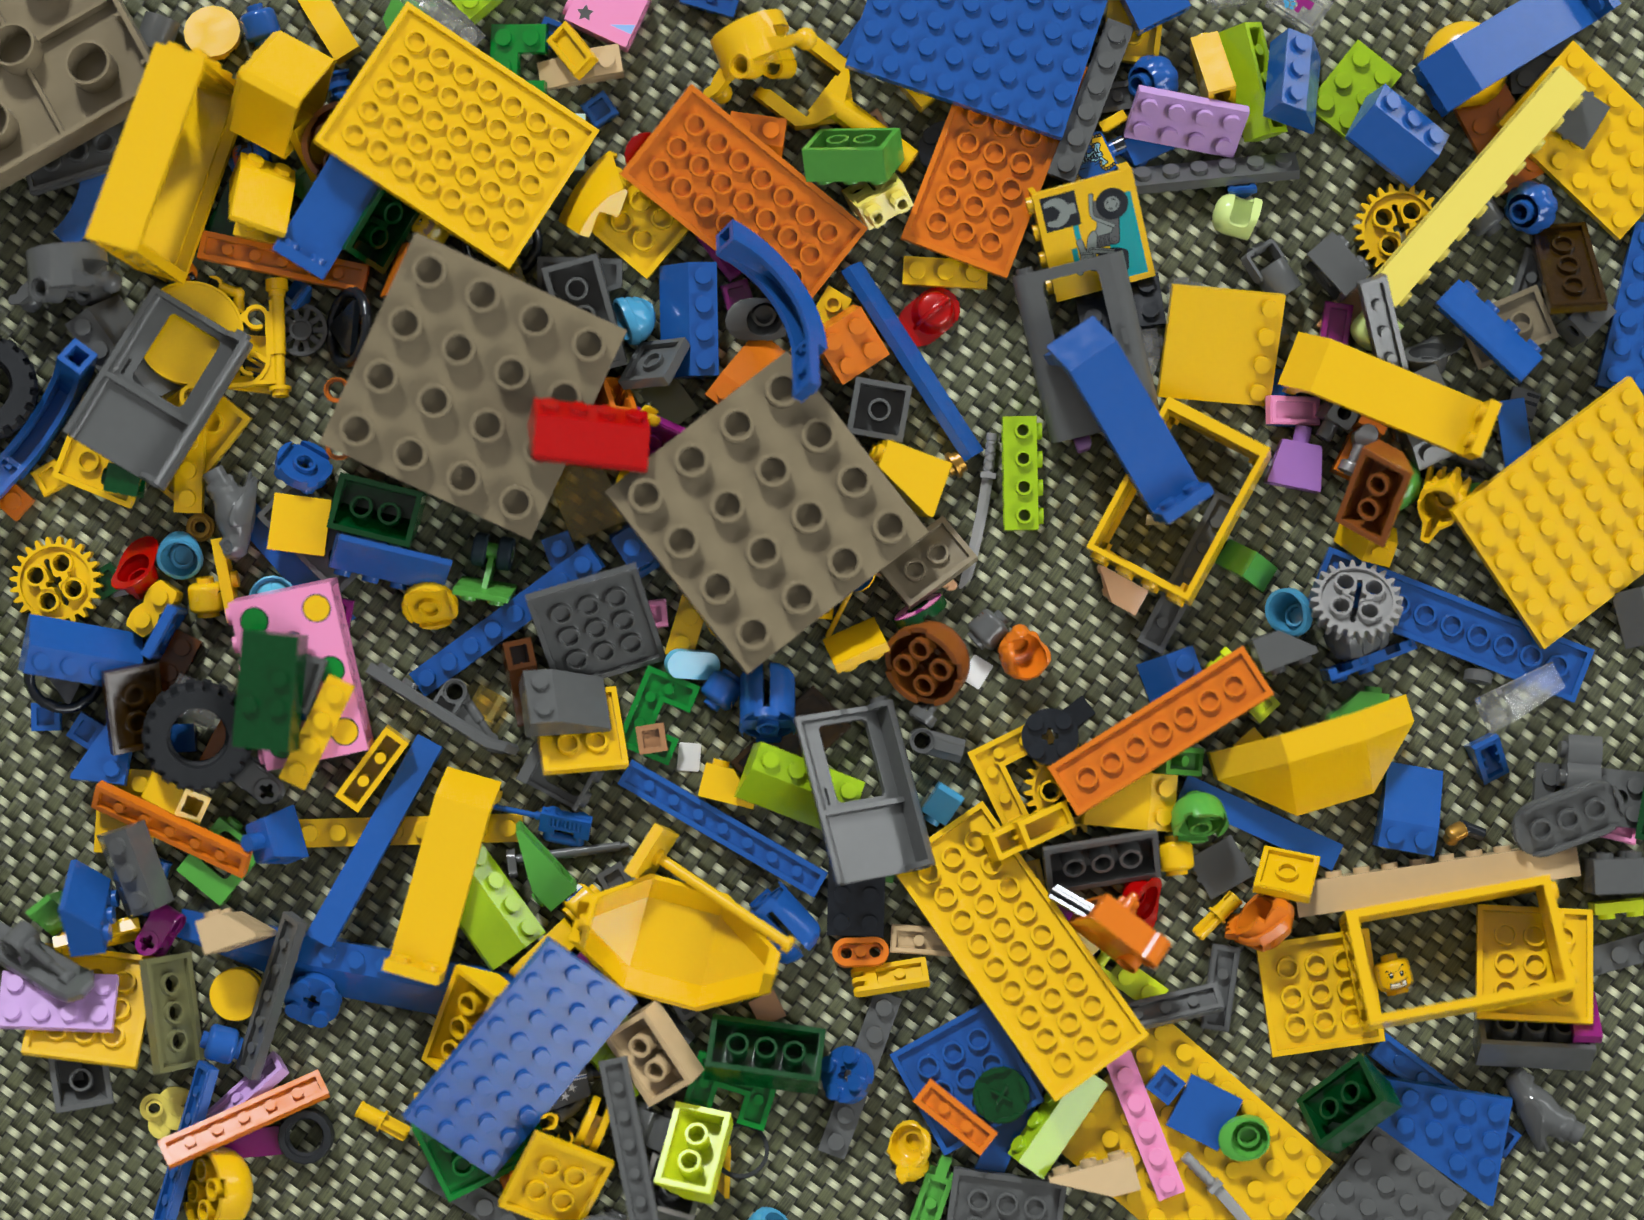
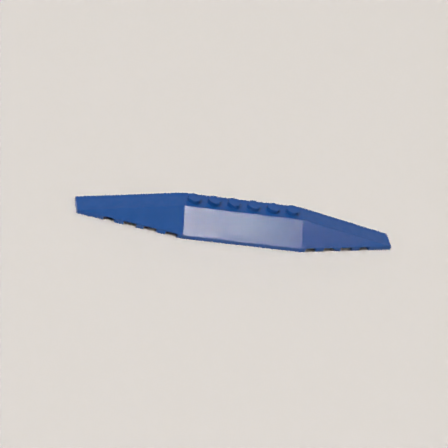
(351, 965)

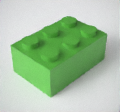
(853, 155)

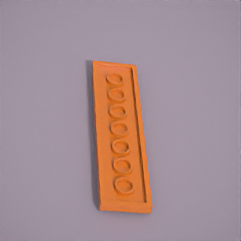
(1160, 731)

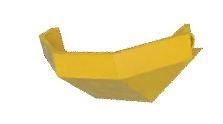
(1318, 762)
(673, 944)

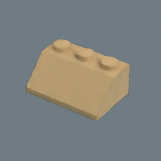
(656, 1053)

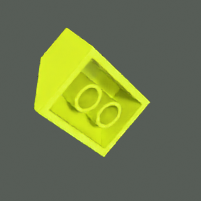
(694, 1152)

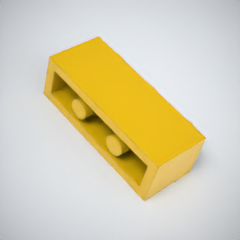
(372, 768)

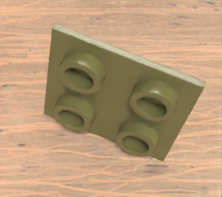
(669, 400)

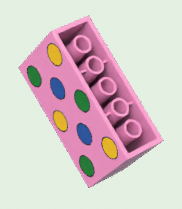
(317, 612)

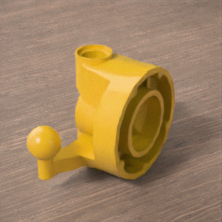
(755, 48)

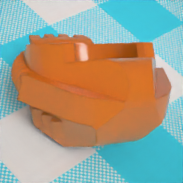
(1261, 922)

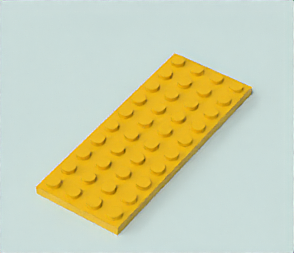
(1022, 956)

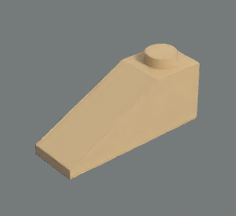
(607, 68)

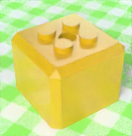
(277, 89)

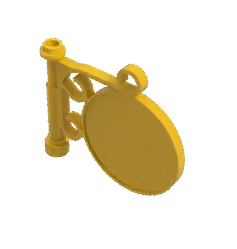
(184, 350)

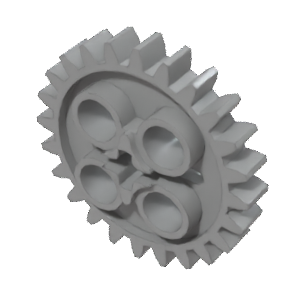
(1383, 606)

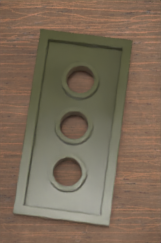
(157, 1003)

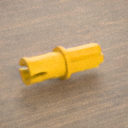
(1217, 915)
(382, 1121)

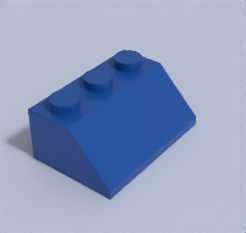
(1293, 81)
(1396, 135)
(1168, 671)
(87, 910)

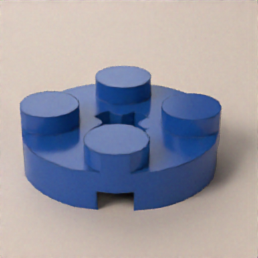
(304, 479)
(308, 1012)
(833, 1072)

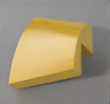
(596, 191)

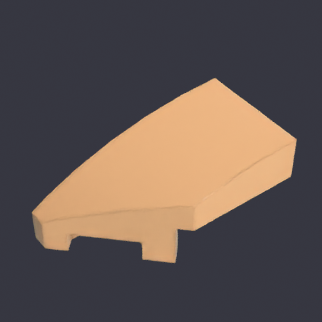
(1121, 591)

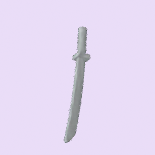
(983, 503)
(1214, 1186)

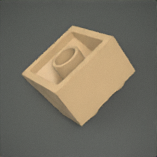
(229, 930)

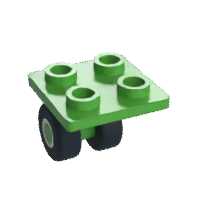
(486, 552)

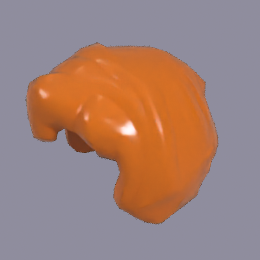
(1023, 653)

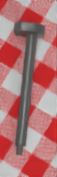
(513, 859)

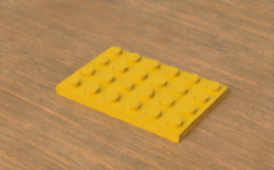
(1609, 172)

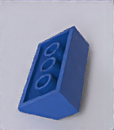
(691, 312)
(1488, 331)
(386, 562)
(76, 649)

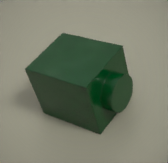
(122, 482)

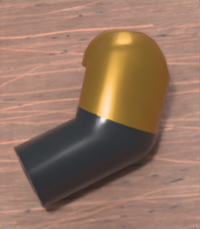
(1461, 830)

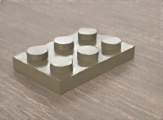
(1528, 313)
(929, 564)

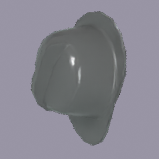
(754, 320)
(1433, 351)

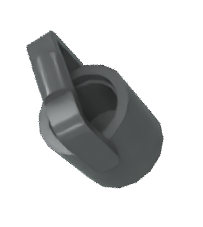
(158, 29)
(1277, 276)

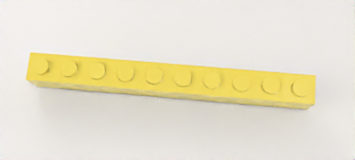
(1480, 182)

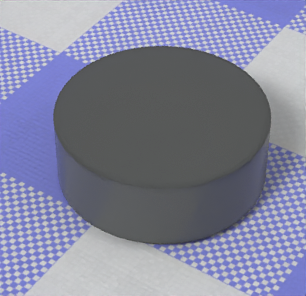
(1478, 676)

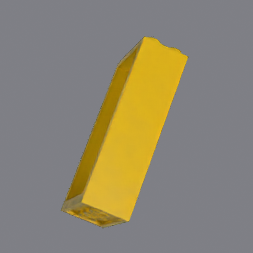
(167, 164)
(1552, 920)

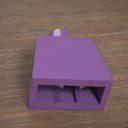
(1296, 463)

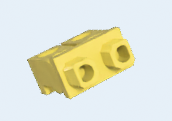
(878, 203)

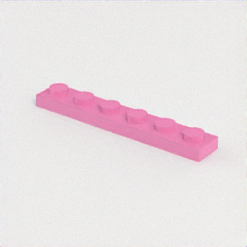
(1145, 1126)

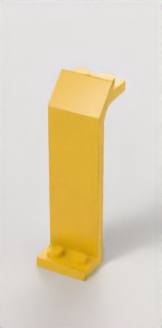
(1389, 395)
(443, 876)

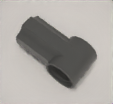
(939, 745)

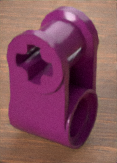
(160, 929)

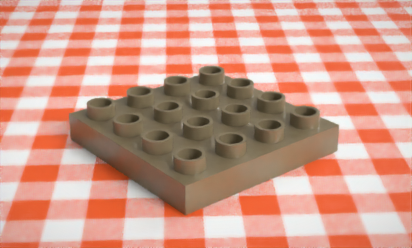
(63, 77)
(454, 380)
(766, 514)

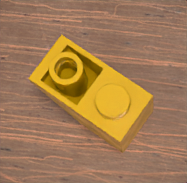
(179, 802)

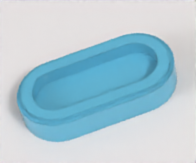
(691, 663)

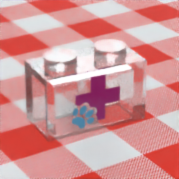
(1301, 13)

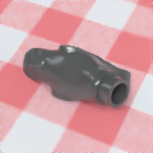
(233, 510)
(1541, 1112)

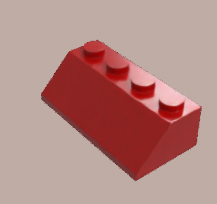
(589, 435)

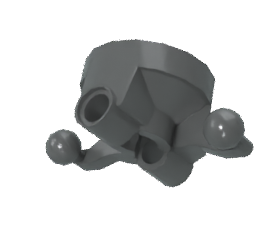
(66, 271)

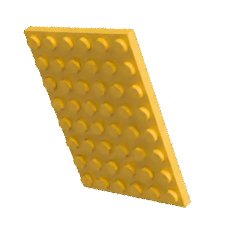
(456, 136)
(1566, 516)
(1262, 1187)

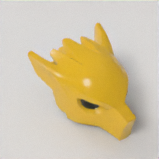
(1438, 497)

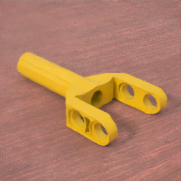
(833, 104)

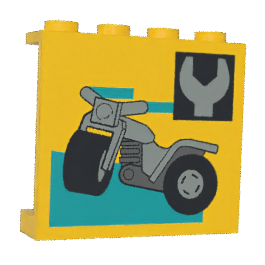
(1087, 222)

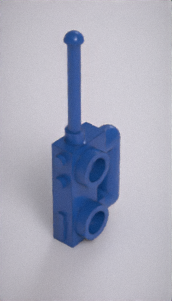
(554, 819)

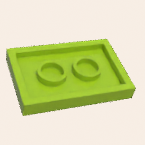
(1349, 84)

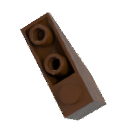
(517, 657)

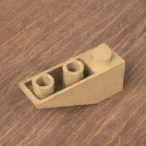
(1105, 1176)

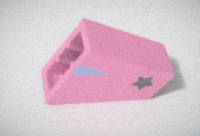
(607, 19)

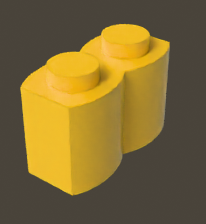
(146, 615)

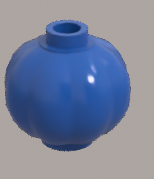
(1153, 72)
(1531, 207)

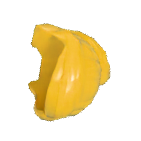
(909, 1150)

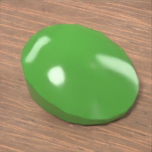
(1244, 1138)

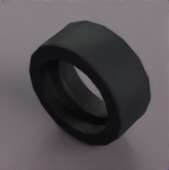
(301, 1157)

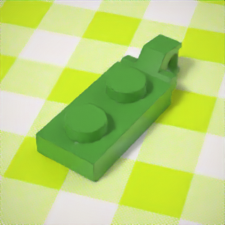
(933, 1191)

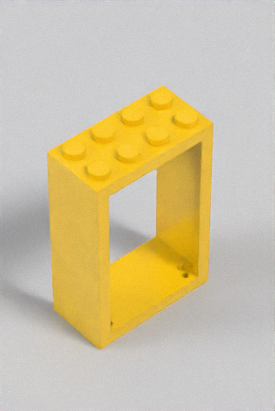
(1099, 546)

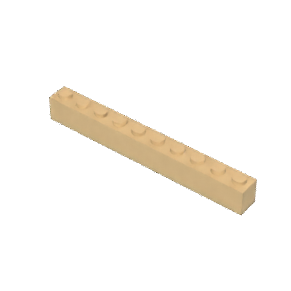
(1420, 878)

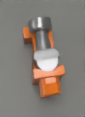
(1364, 432)

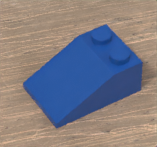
(1409, 809)

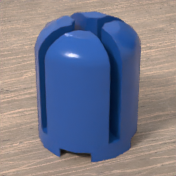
(771, 721)
(792, 915)

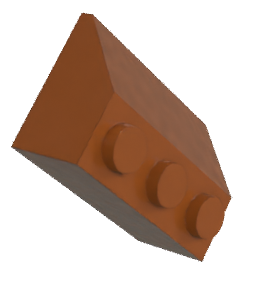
(1375, 492)

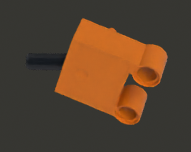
(1114, 928)

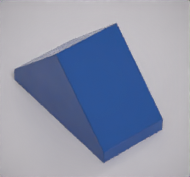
(1487, 757)

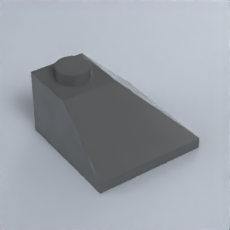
(79, 1085)

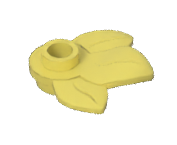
(170, 1112)

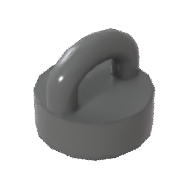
(922, 716)

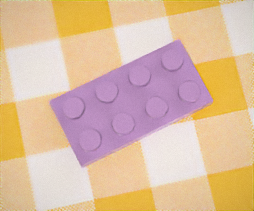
(1186, 121)
(30, 1008)

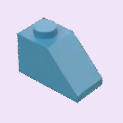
(941, 805)

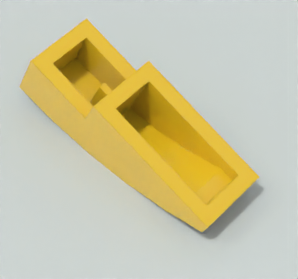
(331, 29)
(1028, 831)

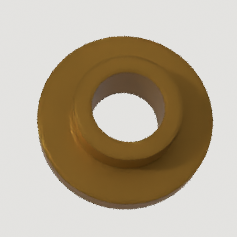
(958, 464)
(192, 524)

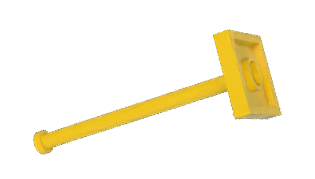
(654, 853)

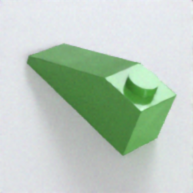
(547, 876)

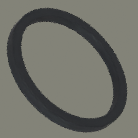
(760, 1167)

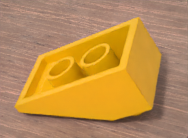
(261, 194)
(1139, 806)

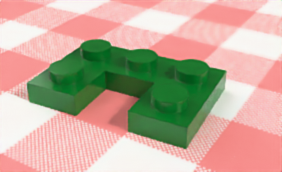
(514, 40)
(655, 690)
(756, 1100)

